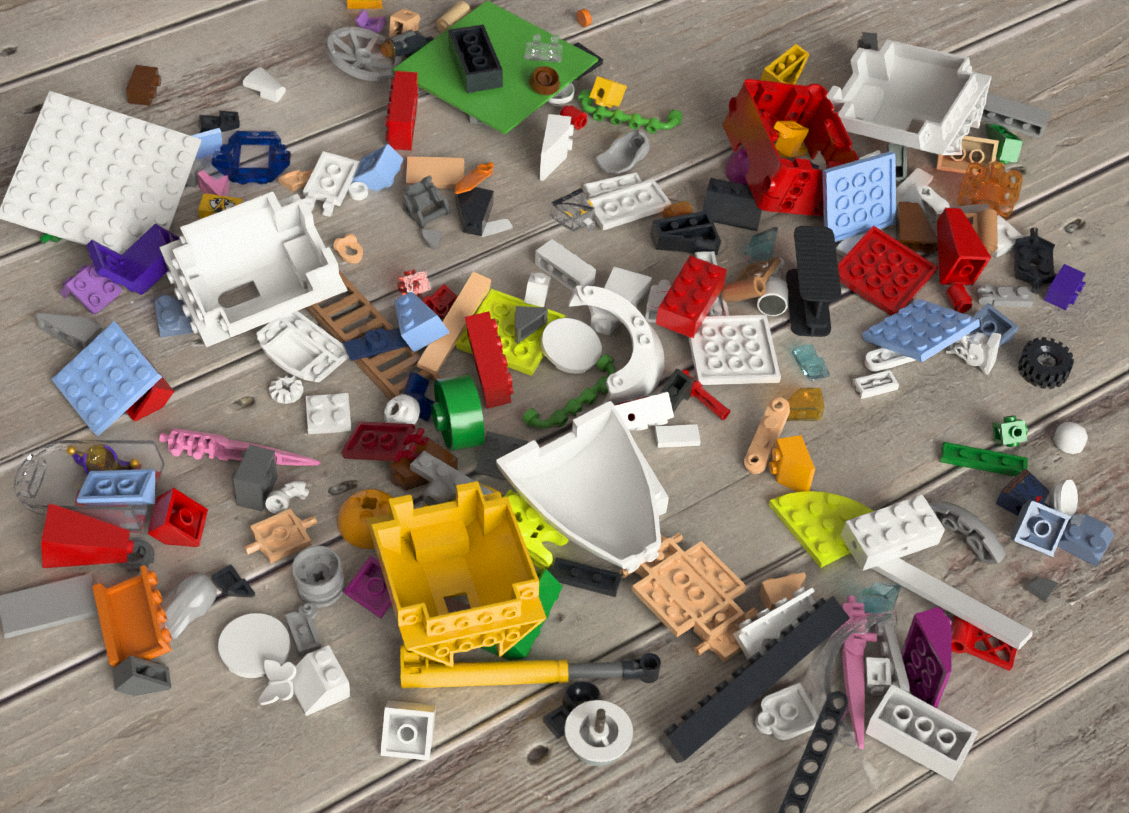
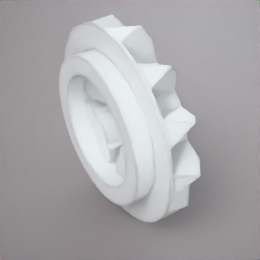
(282, 395)

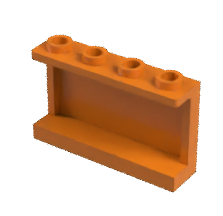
(133, 618)

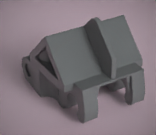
(420, 196)

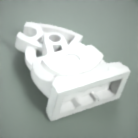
(977, 350)

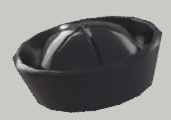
(580, 693)

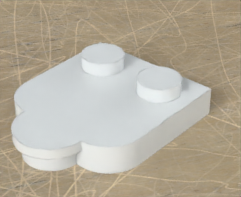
(786, 713)

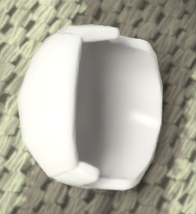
(1070, 437)

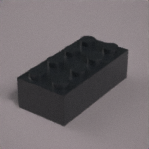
(475, 58)

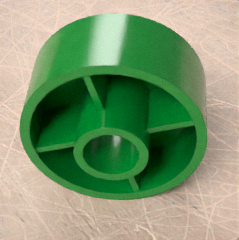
(458, 412)

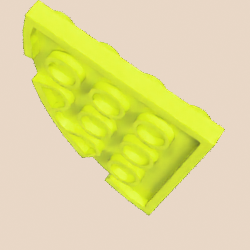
(818, 521)

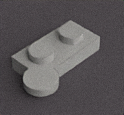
(303, 629)

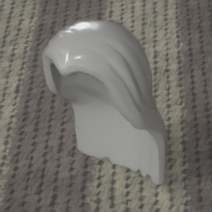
(624, 152)
(188, 601)

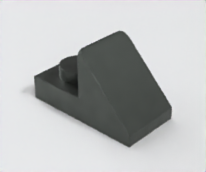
(900, 160)
(678, 387)

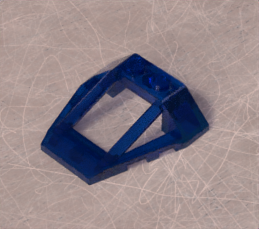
(229, 163)

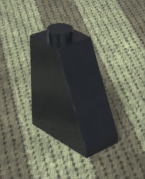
(474, 209)

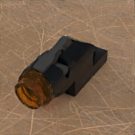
(404, 44)

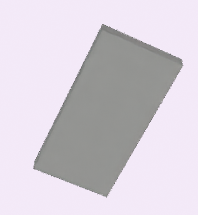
(47, 606)

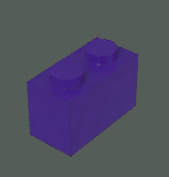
(1065, 287)

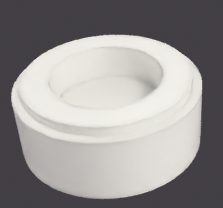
(358, 191)

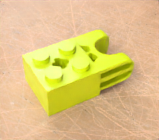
(534, 531)

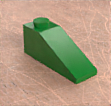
(1008, 145)

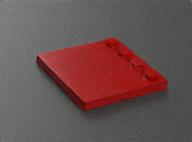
(885, 271)

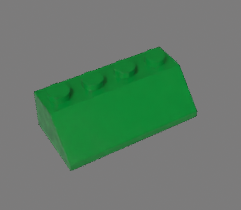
(548, 594)

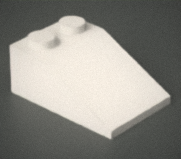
(555, 143)

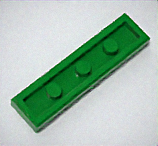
(982, 459)

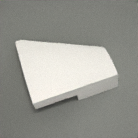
(267, 85)

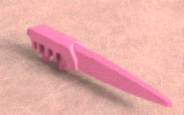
(223, 447)
(853, 668)

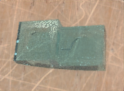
(809, 362)

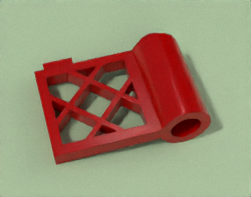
(965, 636)

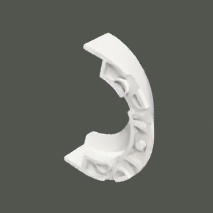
(647, 359)

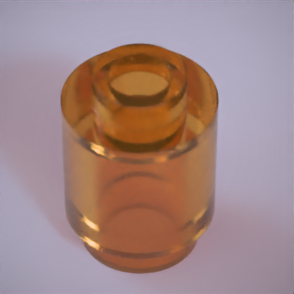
(677, 209)

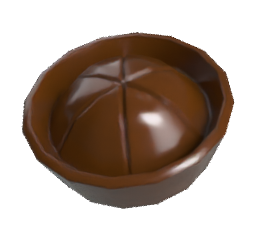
(544, 80)

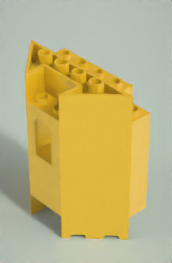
(451, 552)

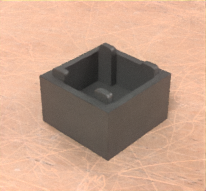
(255, 477)

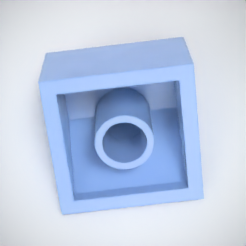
(379, 168)

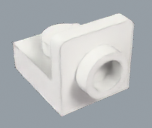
(877, 675)

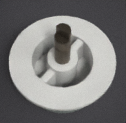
(598, 732)

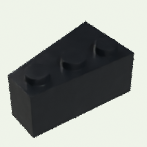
(686, 233)

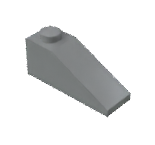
(71, 330)

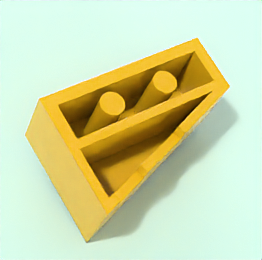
(787, 67)

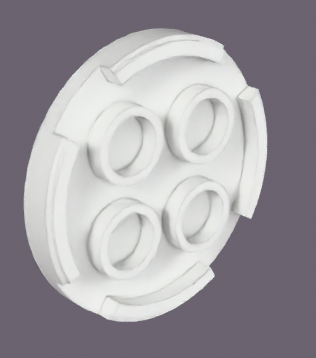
(571, 345)
(251, 641)

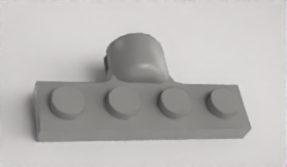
(442, 479)

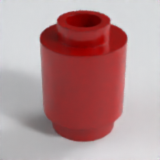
(578, 117)
(959, 298)

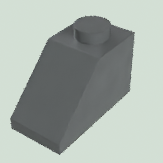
(140, 677)

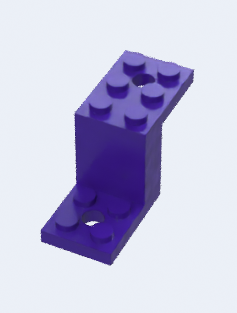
(139, 265)

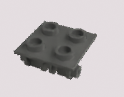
(495, 447)

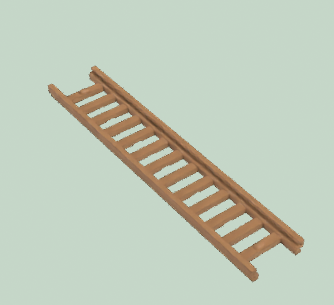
(368, 366)

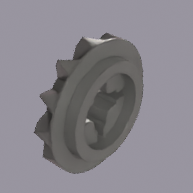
(146, 553)

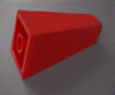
(959, 249)
(82, 540)

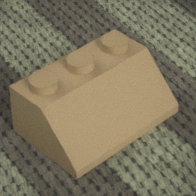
(973, 150)

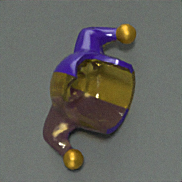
(100, 458)

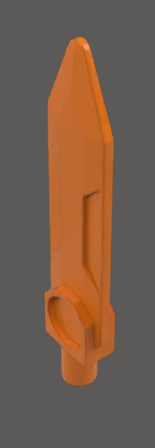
(474, 178)

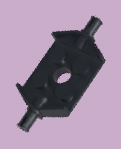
(1036, 251)

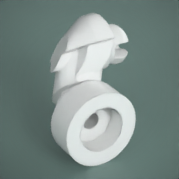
(279, 500)

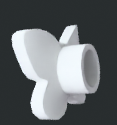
(280, 681)

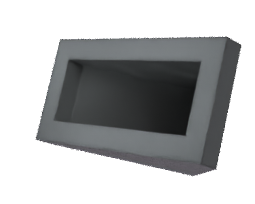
(528, 321)

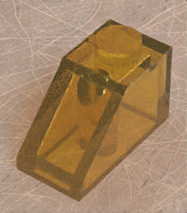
(806, 405)

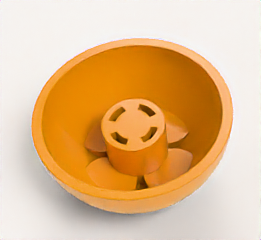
(355, 511)

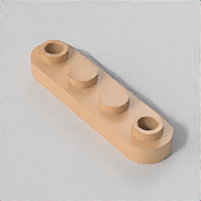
(766, 435)

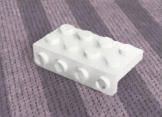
(755, 634)

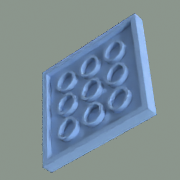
(860, 196)
(921, 330)
(106, 378)

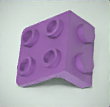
(91, 289)

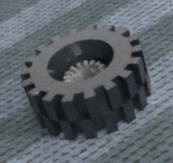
(1056, 357)

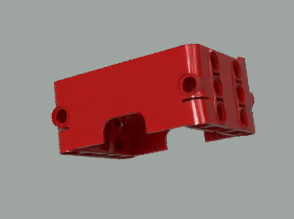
(778, 182)

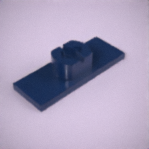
(374, 343)

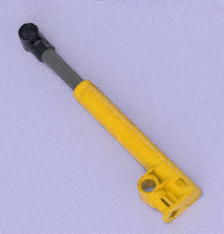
(424, 672)

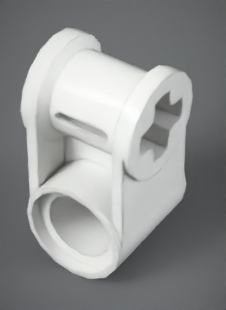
(933, 202)

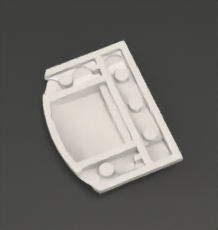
(301, 347)

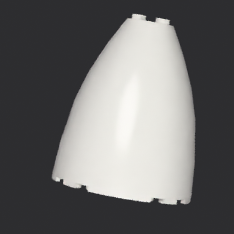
(592, 488)

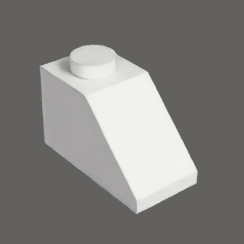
(537, 289)

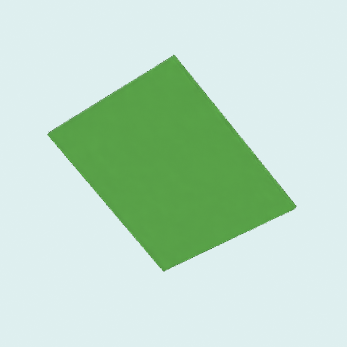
(516, 100)

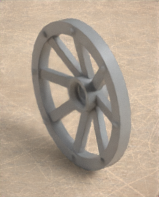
(361, 57)

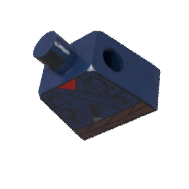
(1020, 490)

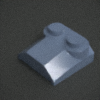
(171, 316)
(995, 322)
(1039, 527)
(1086, 538)

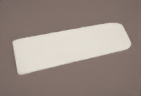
(496, 227)

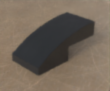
(225, 121)

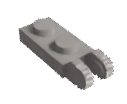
(1005, 296)

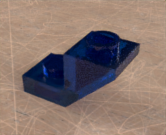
(416, 388)

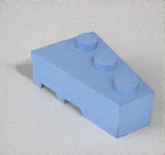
(418, 322)

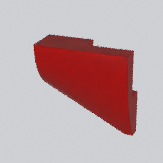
(441, 301)

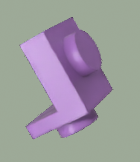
(374, 23)

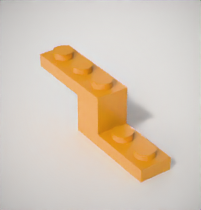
(790, 139)

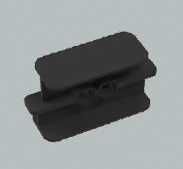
(813, 282)

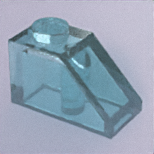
(761, 246)
(879, 597)

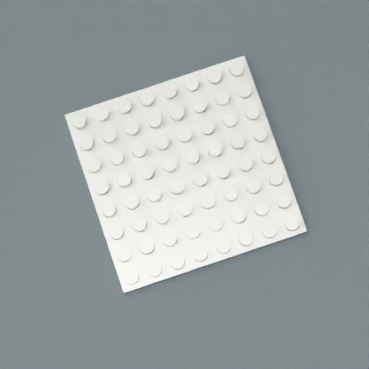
(98, 175)

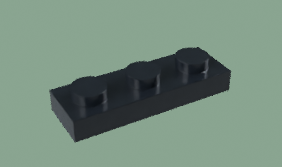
(586, 577)

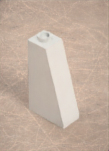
(630, 286)

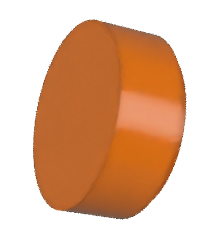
(584, 17)

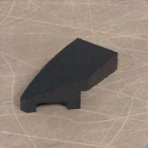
(231, 583)

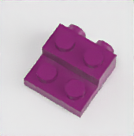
(369, 588)

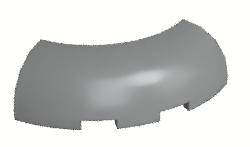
(977, 533)

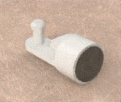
(775, 299)

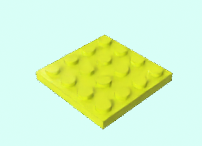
(521, 356)

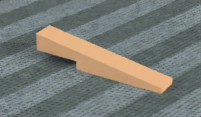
(465, 305)

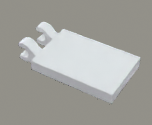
(330, 181)

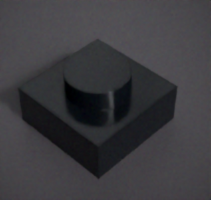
(556, 721)

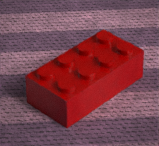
(402, 110)
(691, 296)
(489, 359)

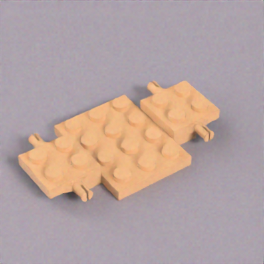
(693, 591)

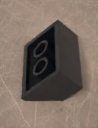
(732, 204)

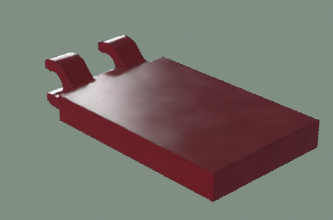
(383, 441)

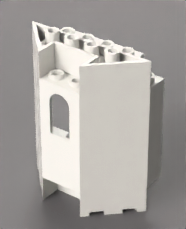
(908, 85)
(250, 242)

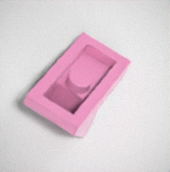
(212, 186)

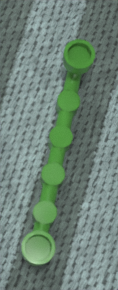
(635, 120)
(574, 406)

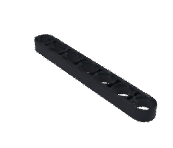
(818, 757)

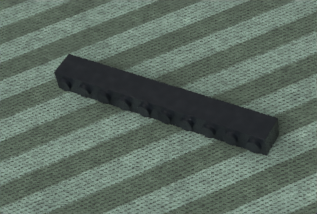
(754, 679)

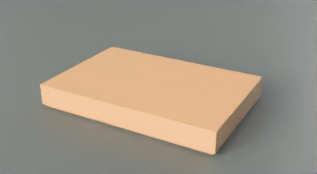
(443, 170)

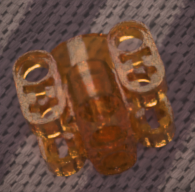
(991, 186)

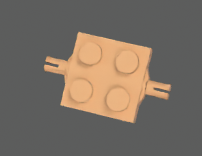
(280, 535)

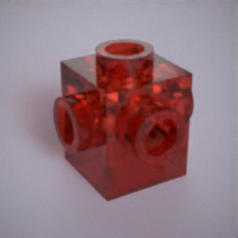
(419, 280)

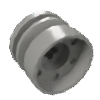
(318, 576)

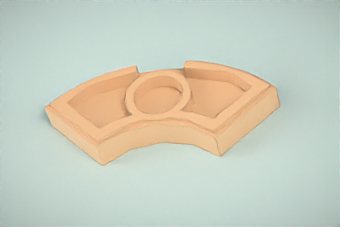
(295, 179)

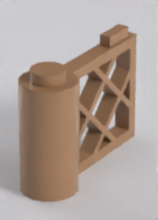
(986, 227)
(750, 281)

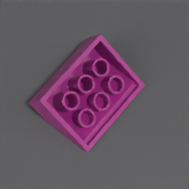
(928, 655)

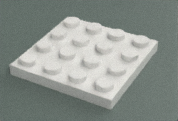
(734, 351)

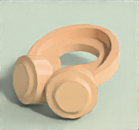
(349, 240)

